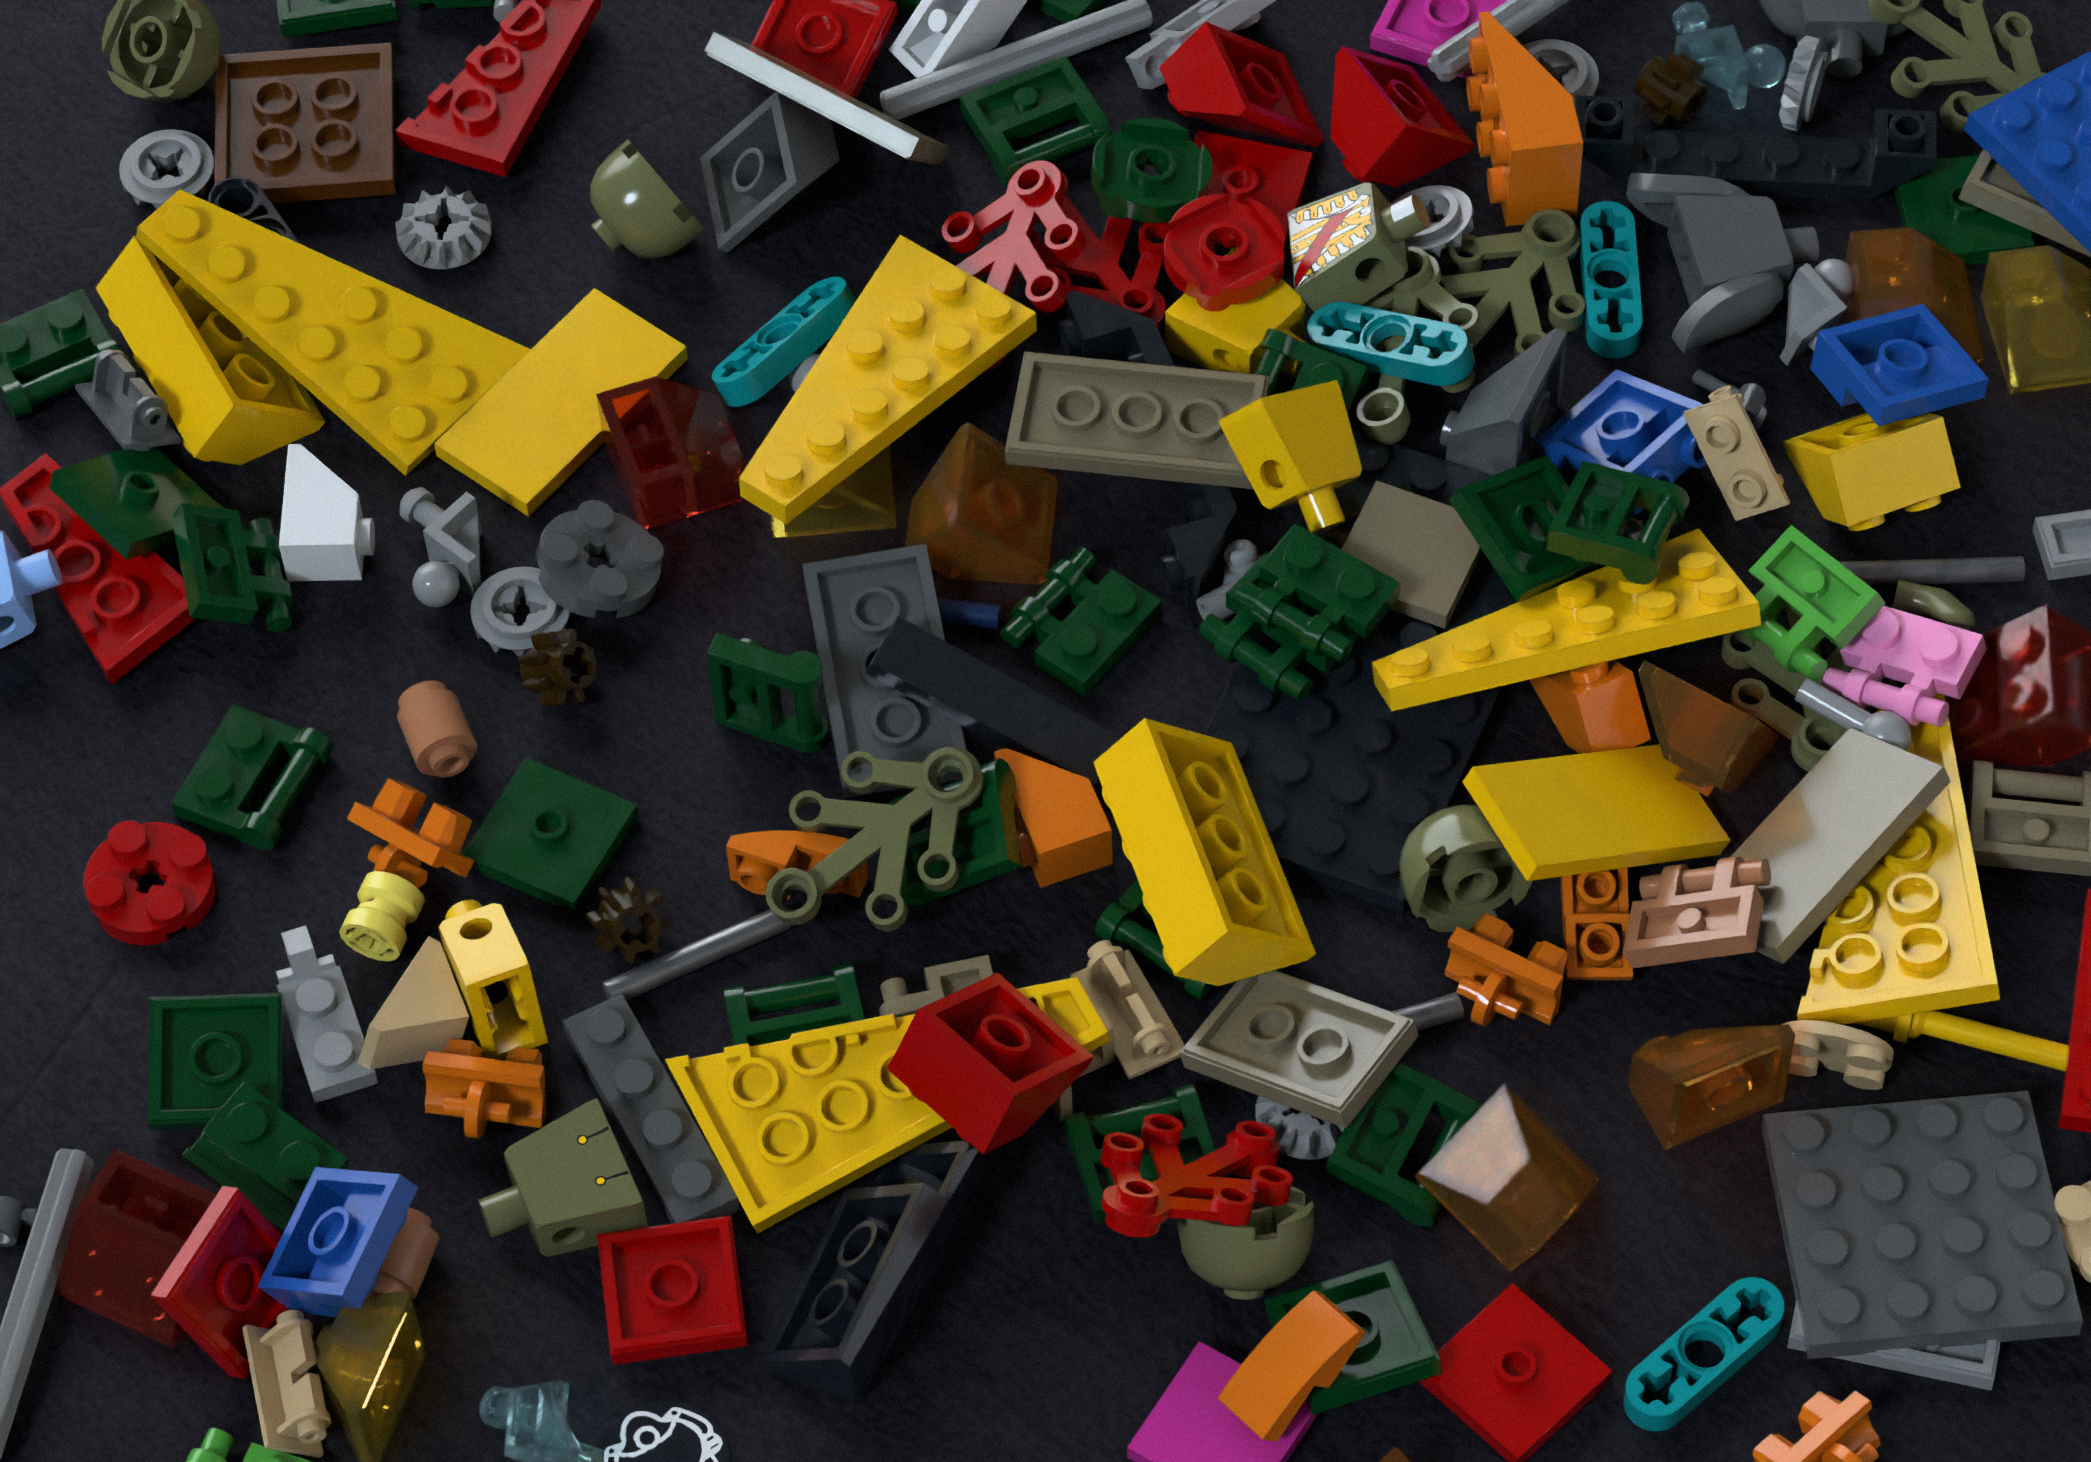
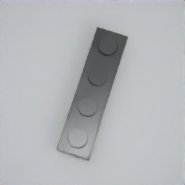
(650, 1113)

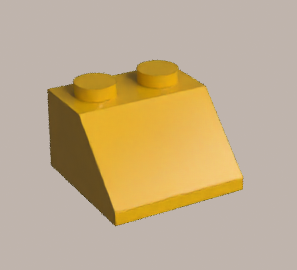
(1870, 469)

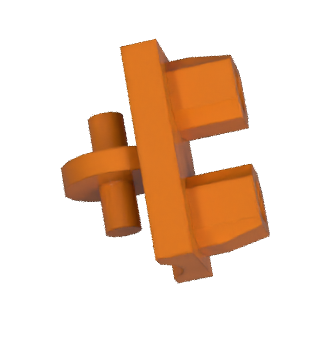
(393, 821)
(1501, 978)
(484, 1088)
(1832, 1433)

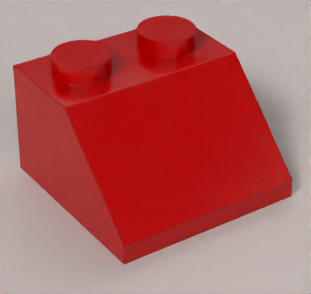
(987, 1061)

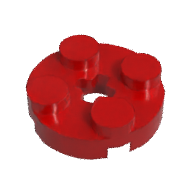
(1219, 279)
(142, 850)

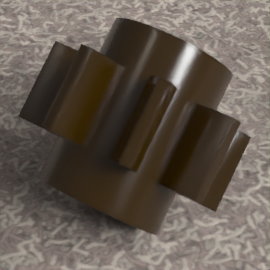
(1671, 89)
(558, 668)
(643, 933)

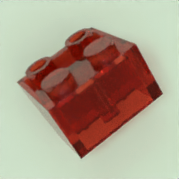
(670, 449)
(2027, 694)
(126, 1241)

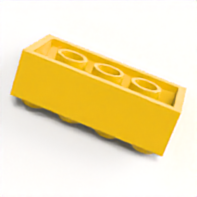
(215, 380)
(1201, 855)

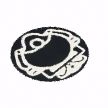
(665, 1434)

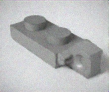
(1227, 14)
(322, 1020)

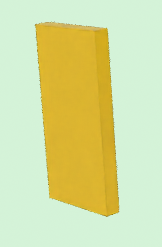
(545, 409)
(1594, 812)

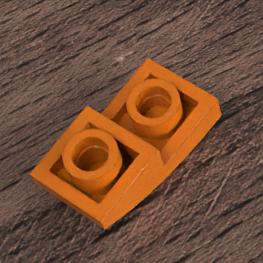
(761, 854)
(1596, 925)
(1295, 1356)

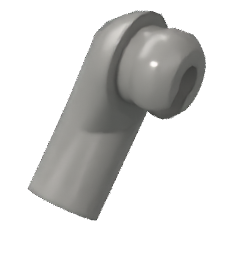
(1239, 558)

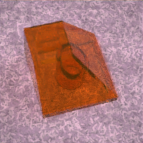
(1908, 269)
(984, 514)
(1702, 733)
(1709, 1078)
(1508, 1178)

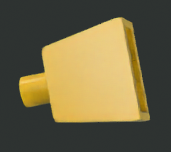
(1232, 337)
(1297, 450)
(486, 951)

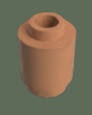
(435, 729)
(408, 1256)

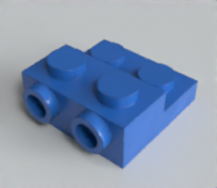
(1896, 365)
(1626, 428)
(337, 1240)

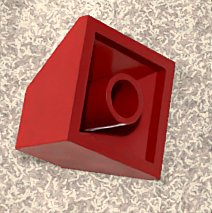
(1238, 86)
(1390, 121)

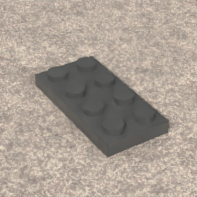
(851, 612)

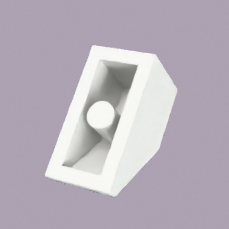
(952, 32)
(321, 523)

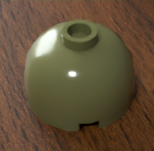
(161, 47)
(638, 207)
(1458, 869)
(1253, 1255)

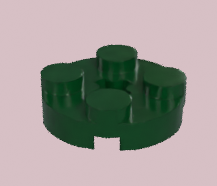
(1142, 197)

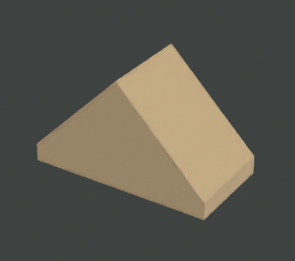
(418, 1013)

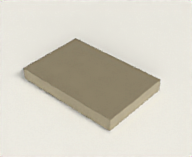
(1299, 1045)

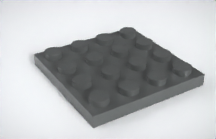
(1920, 1224)

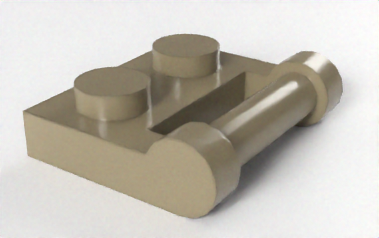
(2030, 832)

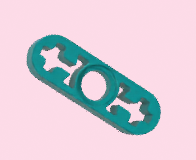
(1599, 299)
(783, 342)
(1408, 360)
(1695, 1382)

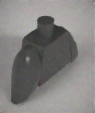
(1843, 26)
(1726, 250)

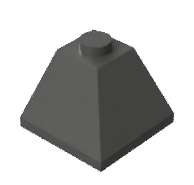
(765, 166)
(1508, 410)

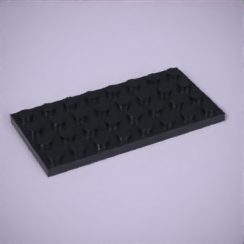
(1340, 769)

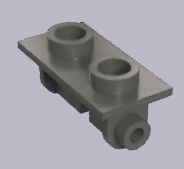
(127, 404)

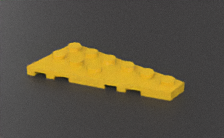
(359, 345)
(892, 361)
(1576, 627)
(1915, 923)
(824, 1107)

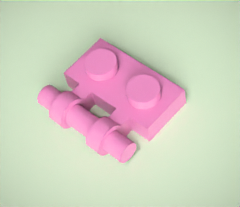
(1910, 650)

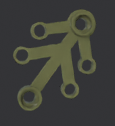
(1973, 55)
(1512, 285)
(1384, 410)
(1802, 731)
(884, 830)

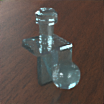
(1723, 55)
(536, 1423)

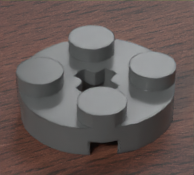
(602, 534)

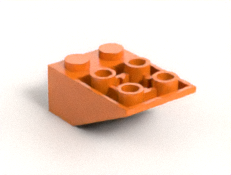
(1525, 127)

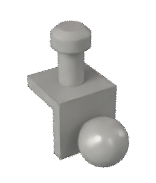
(1815, 304)
(451, 546)

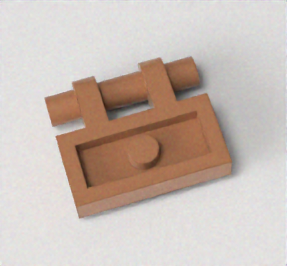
(1697, 912)

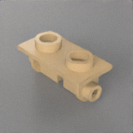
(1736, 455)
(1141, 1027)
(285, 1393)

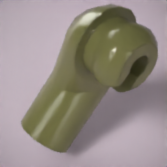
(1933, 604)

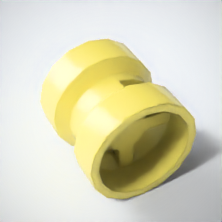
(382, 915)

